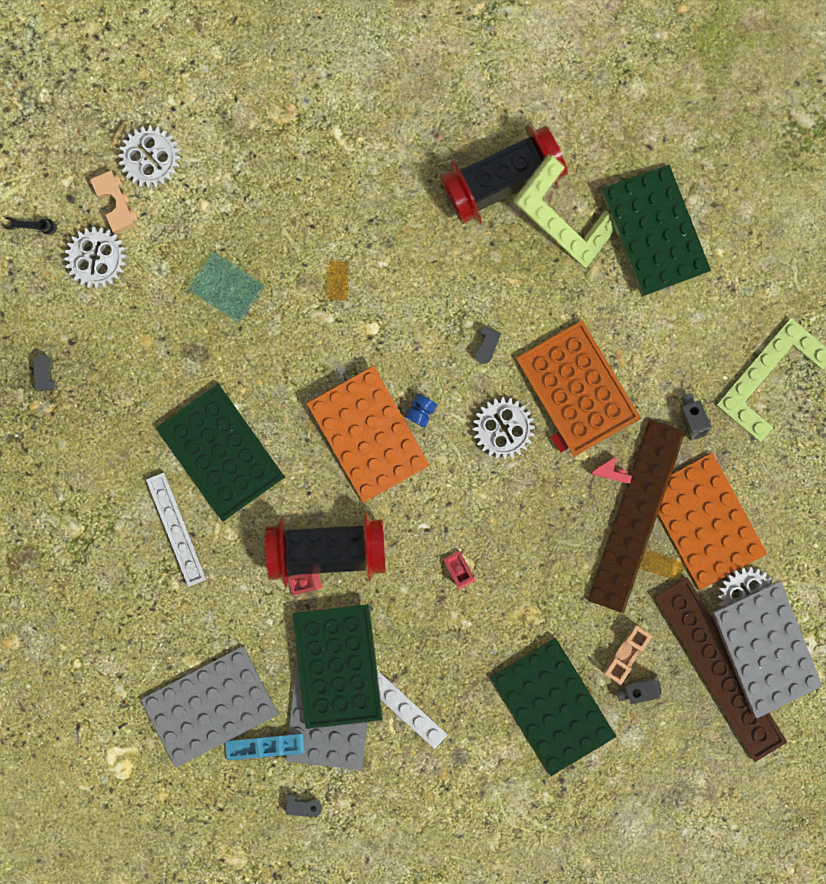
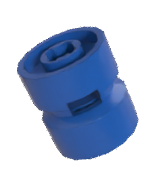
(420, 410)

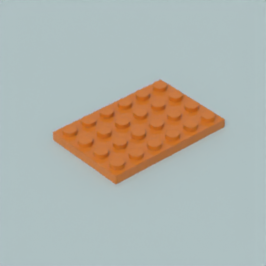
(578, 388)
(368, 433)
(708, 522)

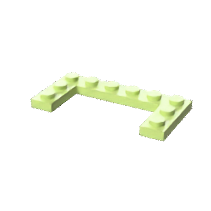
(531, 203)
(733, 401)

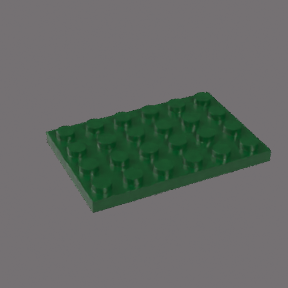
(655, 230)
(220, 452)
(337, 666)
(553, 706)

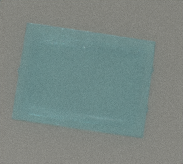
(226, 287)

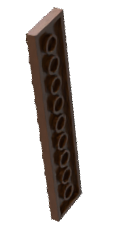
(636, 516)
(706, 648)

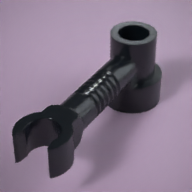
(50, 228)

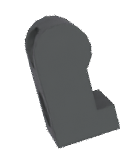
(486, 351)
(42, 373)
(301, 807)

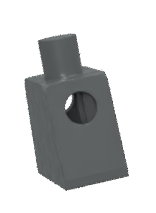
(696, 425)
(649, 688)

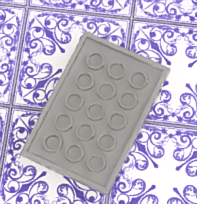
(767, 649)
(209, 706)
(326, 746)

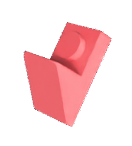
(606, 471)
(459, 569)
(304, 583)

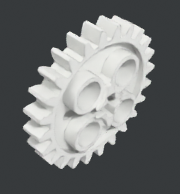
(137, 168)
(78, 254)
(488, 438)
(745, 578)

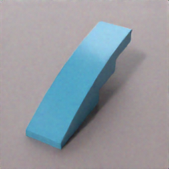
(264, 747)

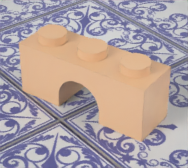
(109, 186)
(630, 648)

